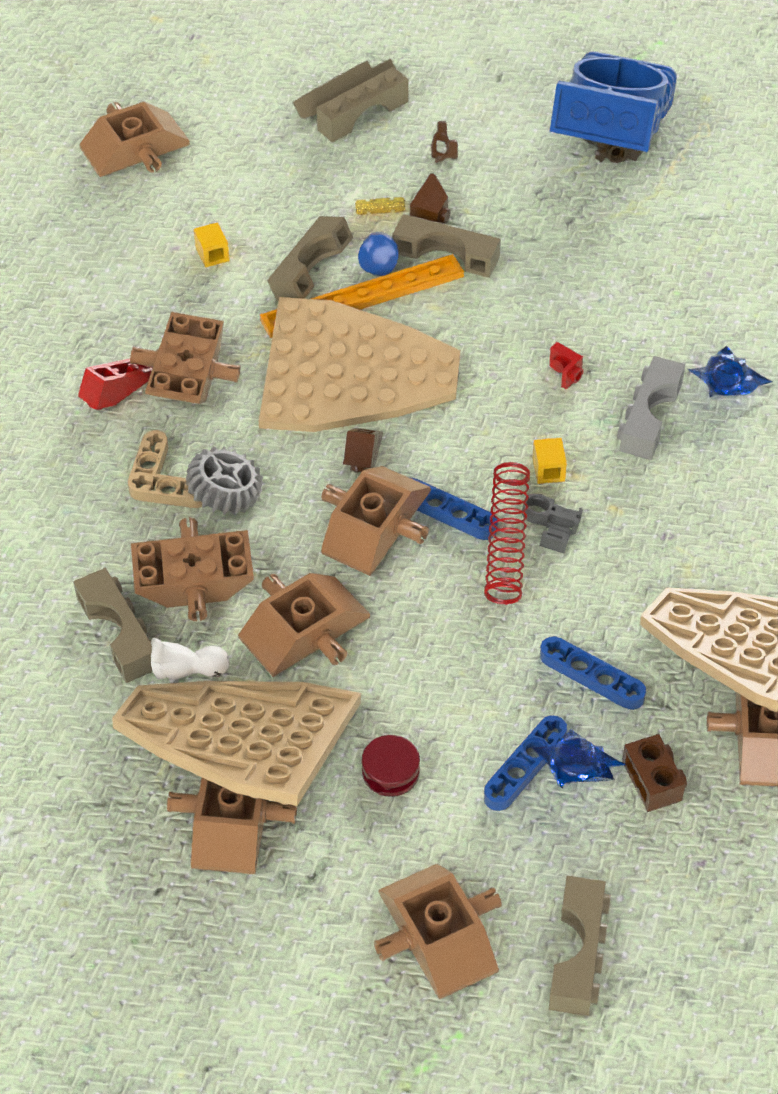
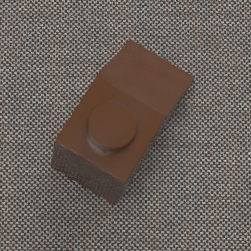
(431, 202)
(362, 448)

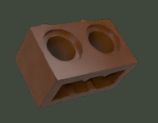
(648, 773)

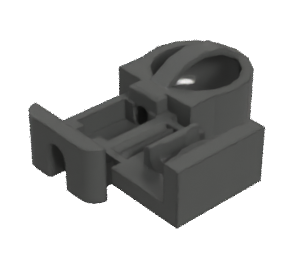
(560, 522)

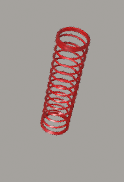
(507, 581)

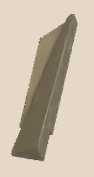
(351, 78)

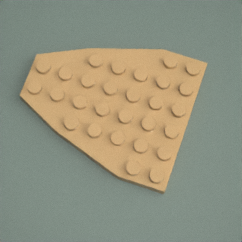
(350, 368)
(722, 635)
(241, 734)

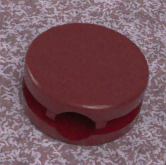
(390, 765)

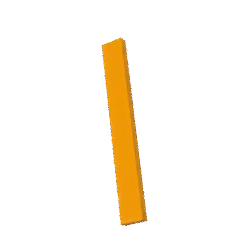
(387, 287)

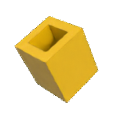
(211, 244)
(549, 460)

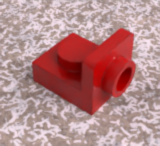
(566, 362)

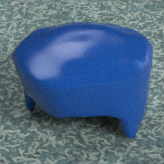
(378, 254)

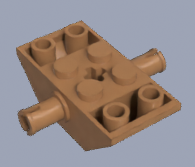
(131, 137)
(186, 359)
(372, 517)
(192, 568)
(301, 621)
(757, 740)
(227, 826)
(440, 928)

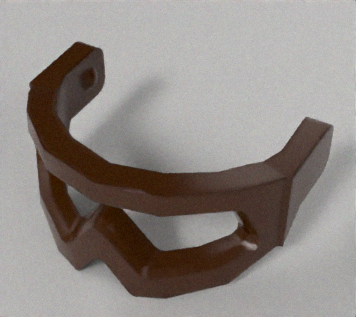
(451, 145)

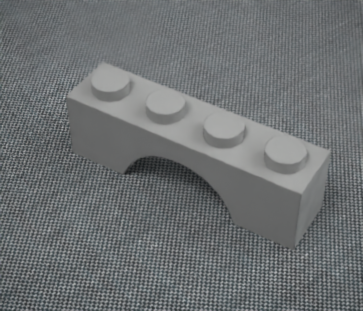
(660, 385)

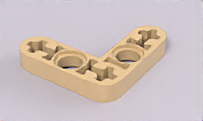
(152, 477)

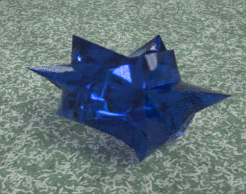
(729, 375)
(577, 760)

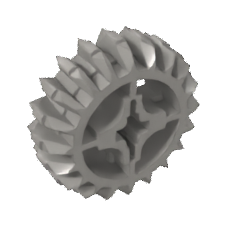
(224, 480)

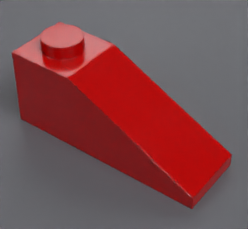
(112, 382)

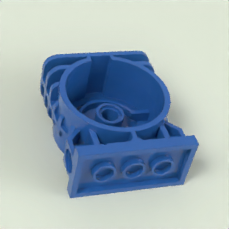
(614, 100)

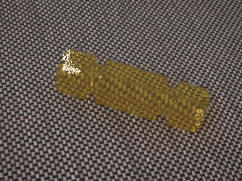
(379, 205)

